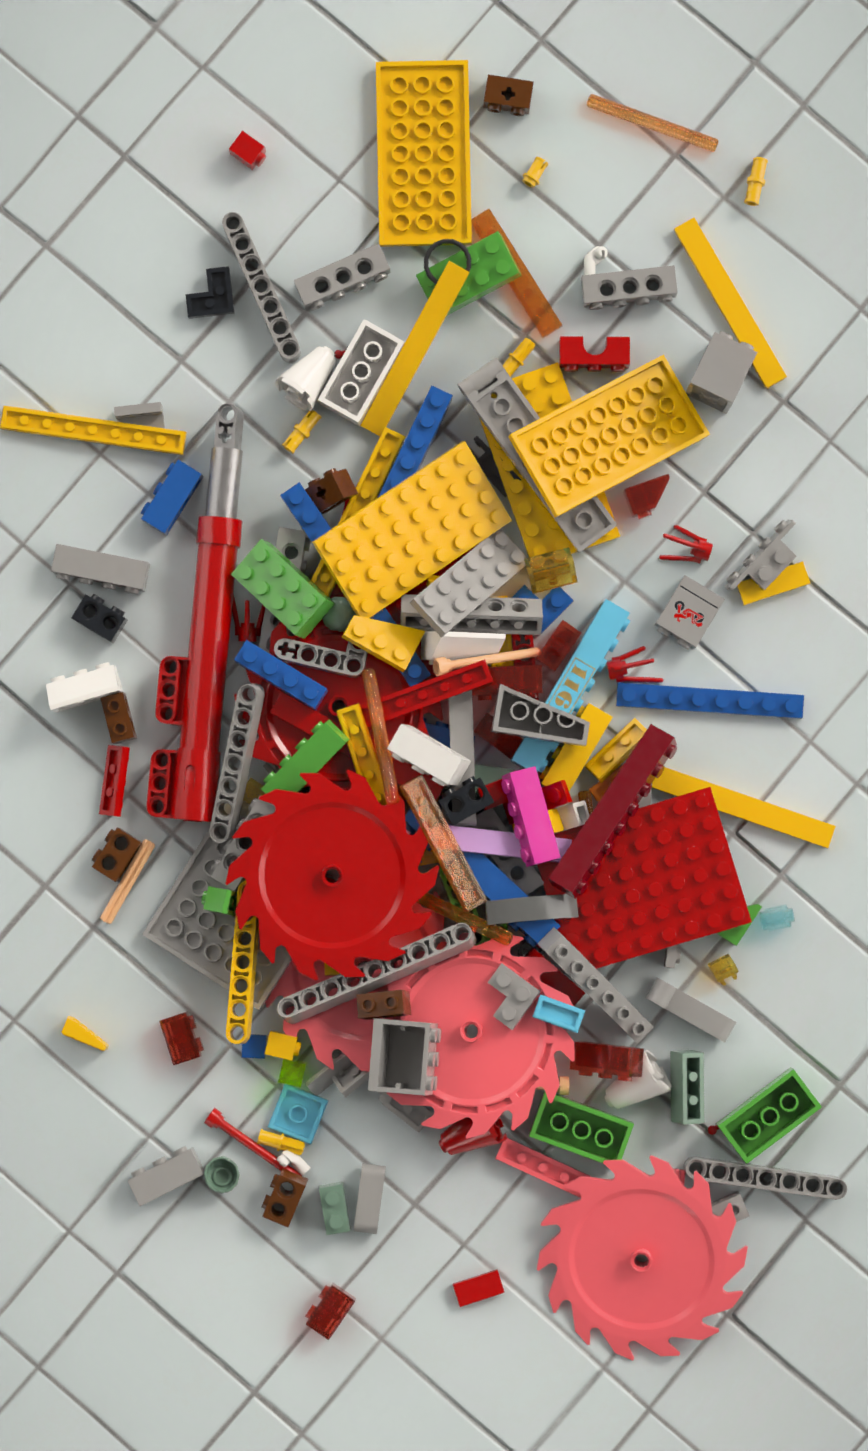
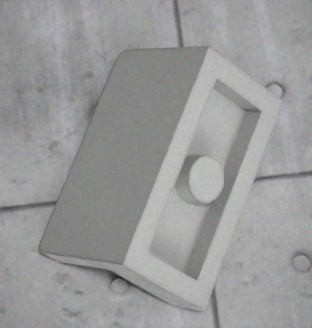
(141, 414)

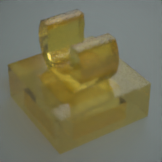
(723, 968)

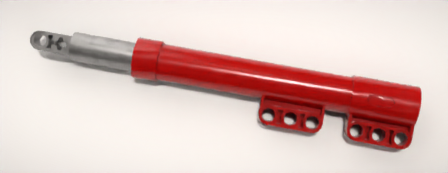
(201, 676)

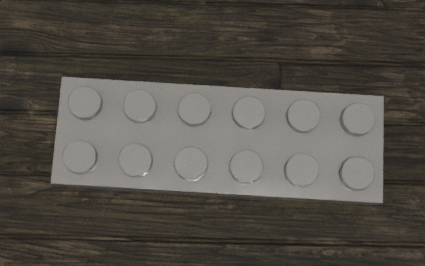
(469, 582)

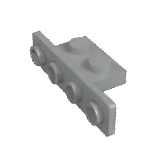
(768, 560)
(345, 1076)

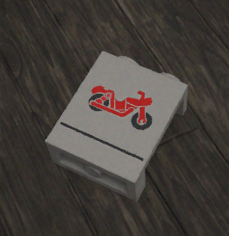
(689, 613)

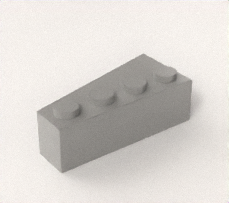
(534, 719)

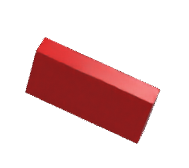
(478, 1288)

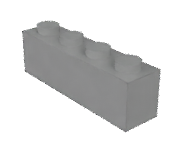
(101, 568)

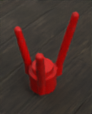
(700, 548)
(247, 630)
(618, 668)

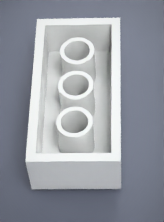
(361, 372)

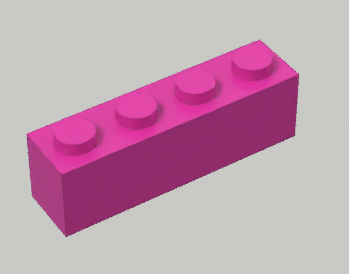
(530, 816)

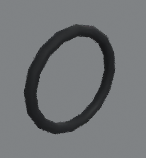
(438, 243)

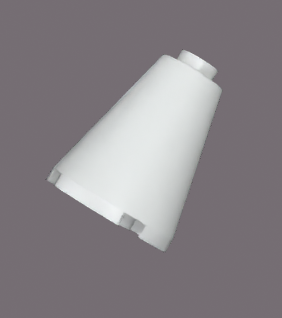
(307, 378)
(651, 1084)

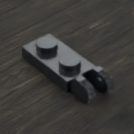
(489, 467)

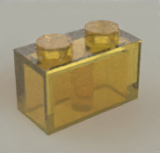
(550, 570)

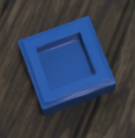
(254, 1047)

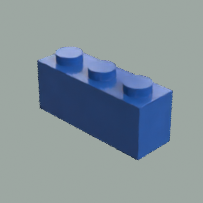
(171, 497)

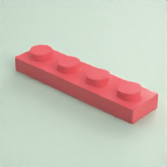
(538, 1164)

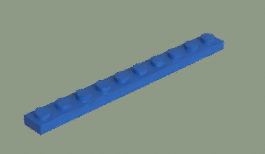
(315, 526)

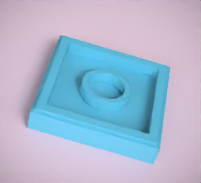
(298, 1113)

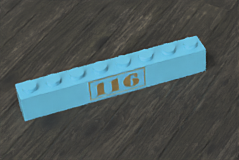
(577, 678)

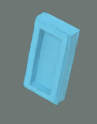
(558, 1013)

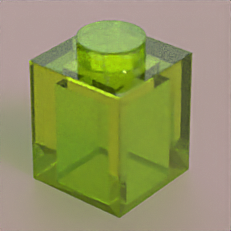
(292, 1072)

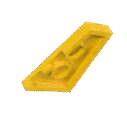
(384, 640)

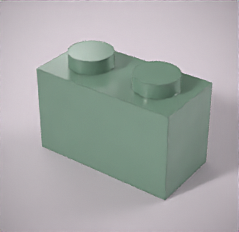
(334, 1208)

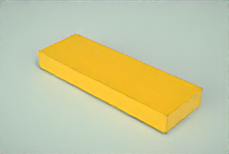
(789, 579)
(616, 751)

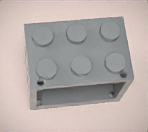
(721, 372)
(404, 1057)

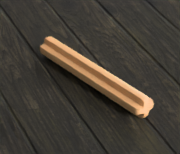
(127, 881)

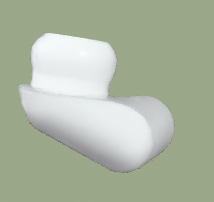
(593, 258)
(295, 1160)

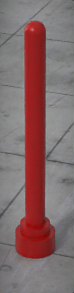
(216, 1120)

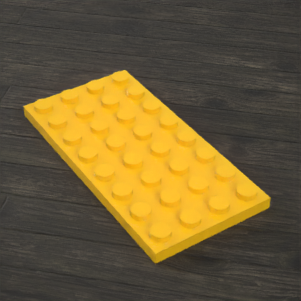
(423, 152)
(608, 436)
(412, 531)
(540, 533)

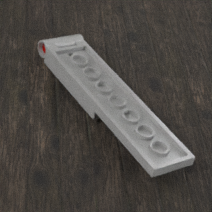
(510, 413)

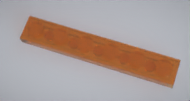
(525, 286)
(443, 843)

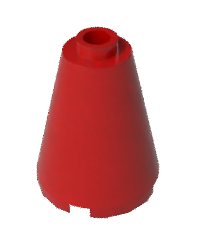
(454, 1137)

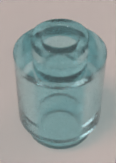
(776, 918)

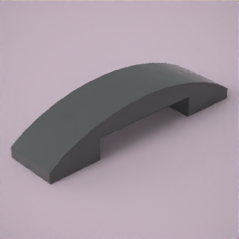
(531, 909)

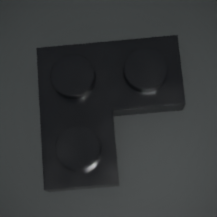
(217, 299)

